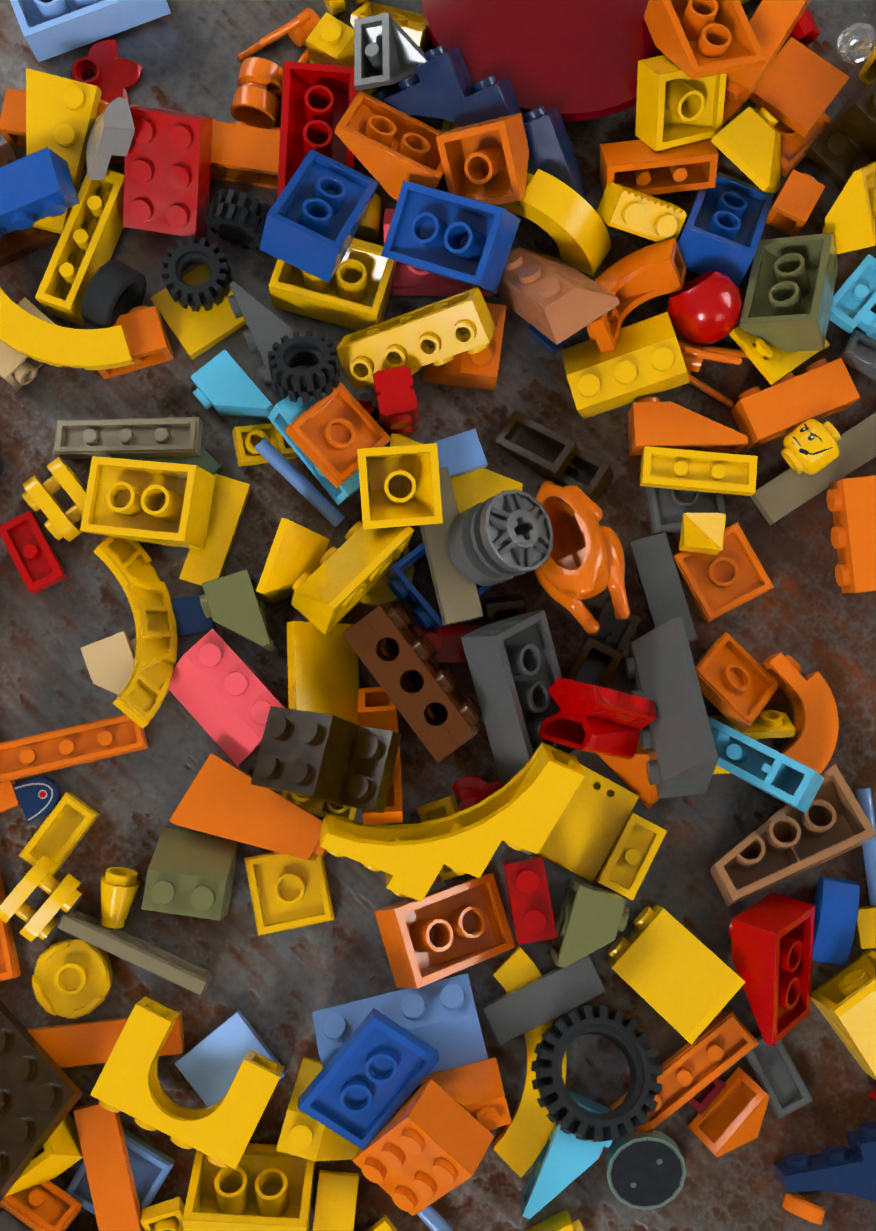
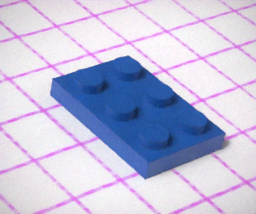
(368, 1079)

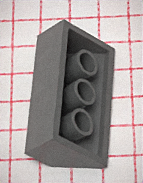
(511, 674)
(681, 736)

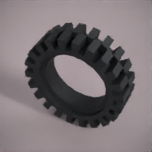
(640, 1058)

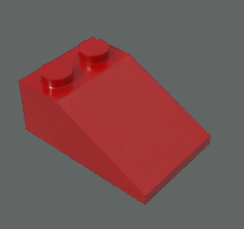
(775, 960)

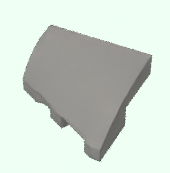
(108, 137)

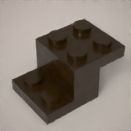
(848, 138)
(326, 759)

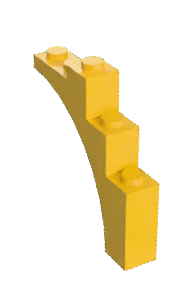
(466, 841)

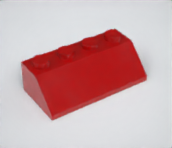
(310, 111)

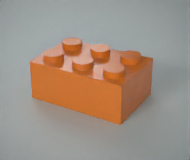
(424, 1149)

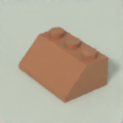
(552, 294)

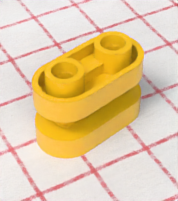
(40, 496)
(61, 896)

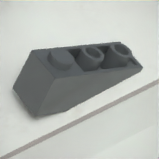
(263, 327)

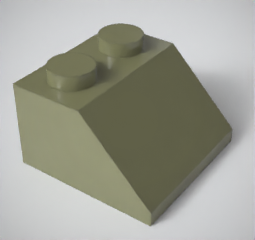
(239, 608)
(191, 874)
(587, 922)

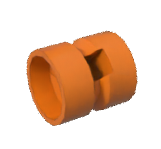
(258, 93)

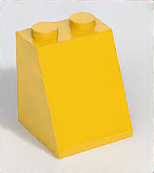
(673, 972)
(850, 1008)

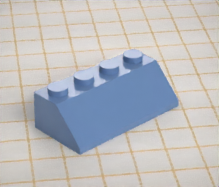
(437, 1013)

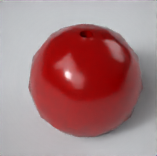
(705, 308)

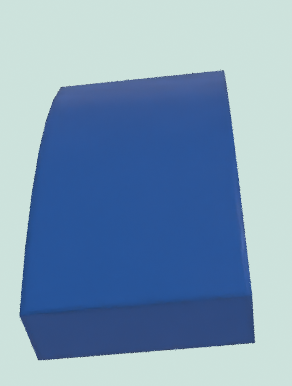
(835, 919)

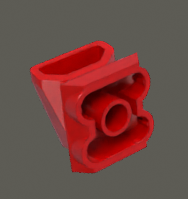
(597, 718)

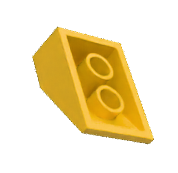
(148, 501)

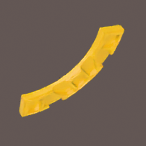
(62, 345)
(154, 628)
(530, 1126)

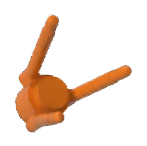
(297, 30)
(693, 357)

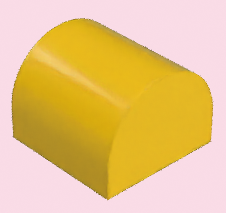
(370, 224)

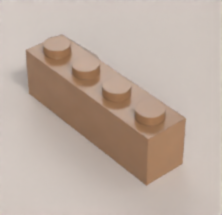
(794, 842)

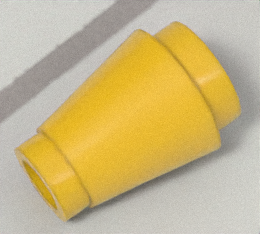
(117, 895)

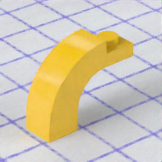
(566, 218)

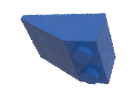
(317, 215)
(724, 228)
(451, 236)

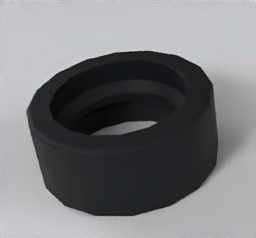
(112, 293)

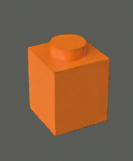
(794, 203)

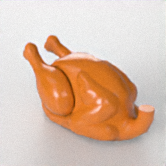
(582, 556)

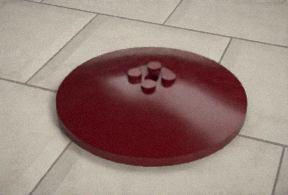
(551, 50)

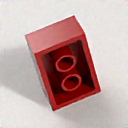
(168, 172)

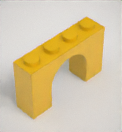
(133, 1086)

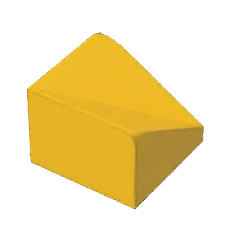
(702, 532)

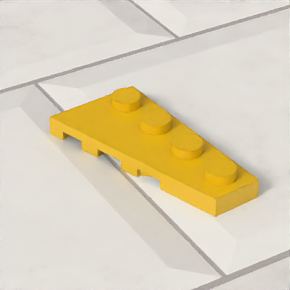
(59, 118)

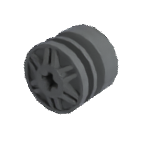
(500, 538)

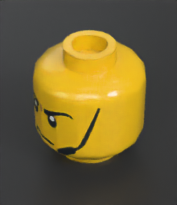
(811, 446)

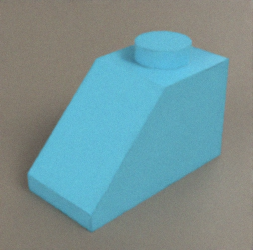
(229, 389)

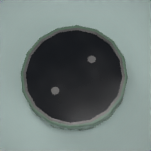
(645, 1169)

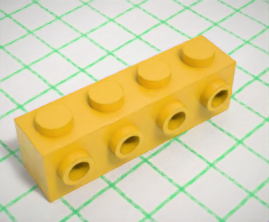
(83, 246)
(418, 338)

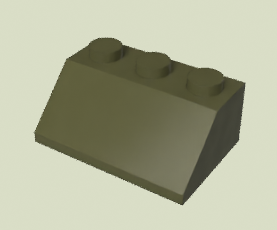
(791, 291)

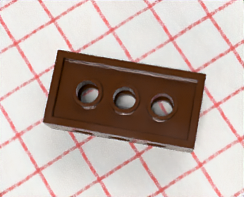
(414, 700)

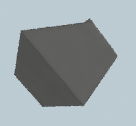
(383, 52)

